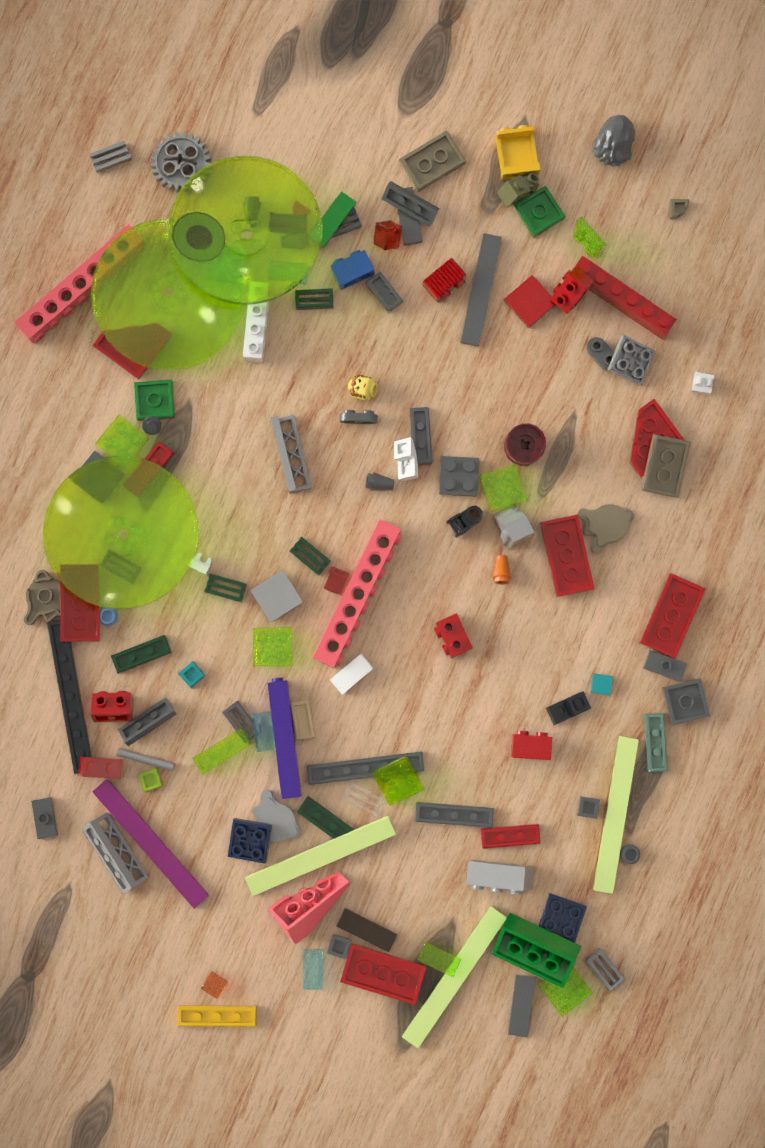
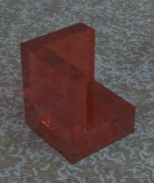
(387, 235)
(336, 580)

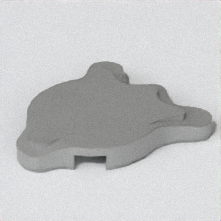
(279, 816)

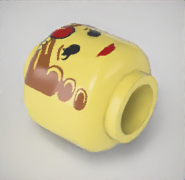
(362, 387)

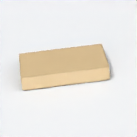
(303, 719)

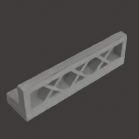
(284, 455)
(111, 854)

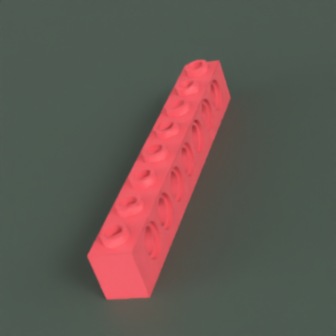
(56, 295)
(382, 530)

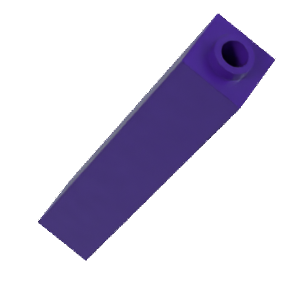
(284, 738)

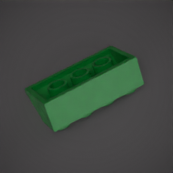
(536, 950)

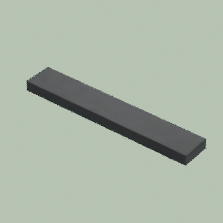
(481, 289)
(357, 768)

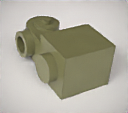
(517, 188)

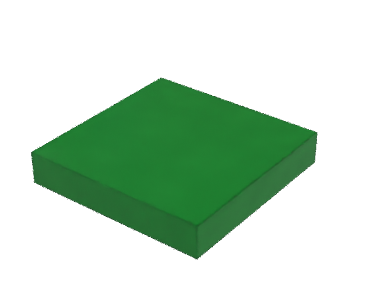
(539, 211)
(154, 399)

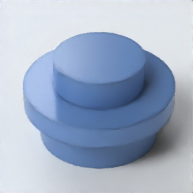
(108, 616)

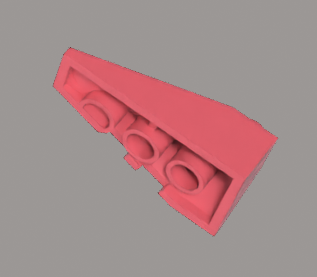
(304, 910)

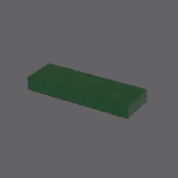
(141, 654)
(323, 818)

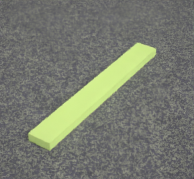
(615, 815)
(320, 855)
(449, 985)

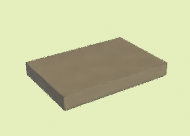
(432, 161)
(665, 465)

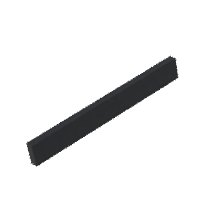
(70, 696)

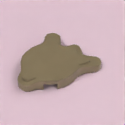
(606, 524)
(42, 598)

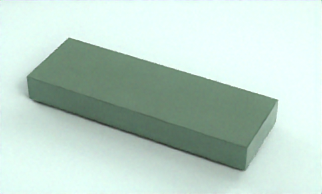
(655, 742)

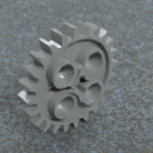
(183, 146)

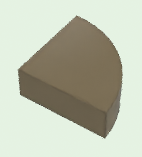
(678, 207)

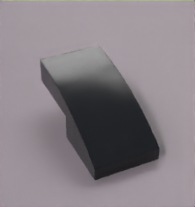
(568, 708)

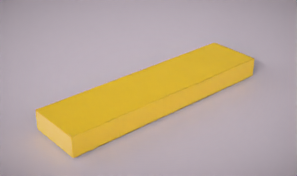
(217, 1015)

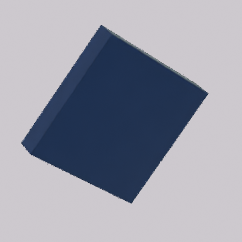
(249, 840)
(562, 917)

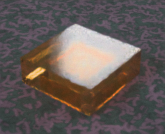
(214, 985)

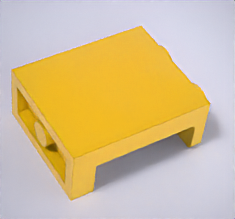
(517, 152)

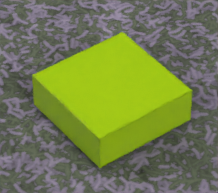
(150, 780)

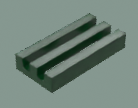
(314, 299)
(297, 545)
(210, 583)

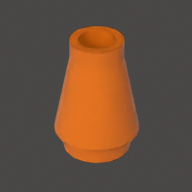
(502, 571)

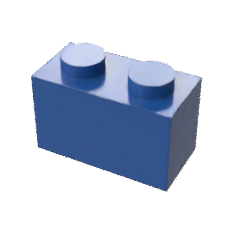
(352, 269)

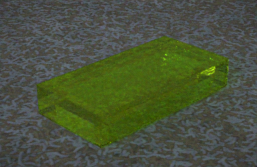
(439, 959)

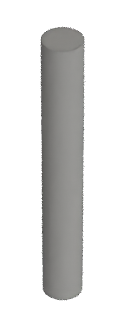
(145, 759)

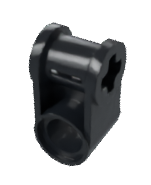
(464, 521)

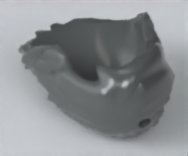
(614, 141)

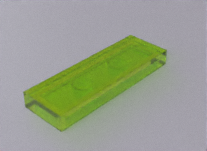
(222, 751)

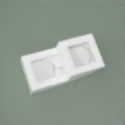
(407, 460)
(352, 674)

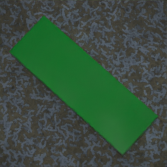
(335, 216)

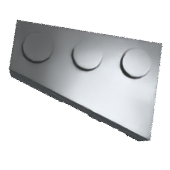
(513, 526)
(500, 876)

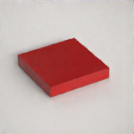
(530, 301)

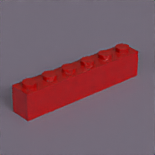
(627, 300)

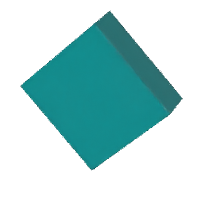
(191, 674)
(601, 684)

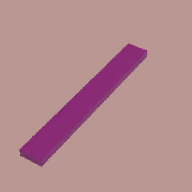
(150, 843)

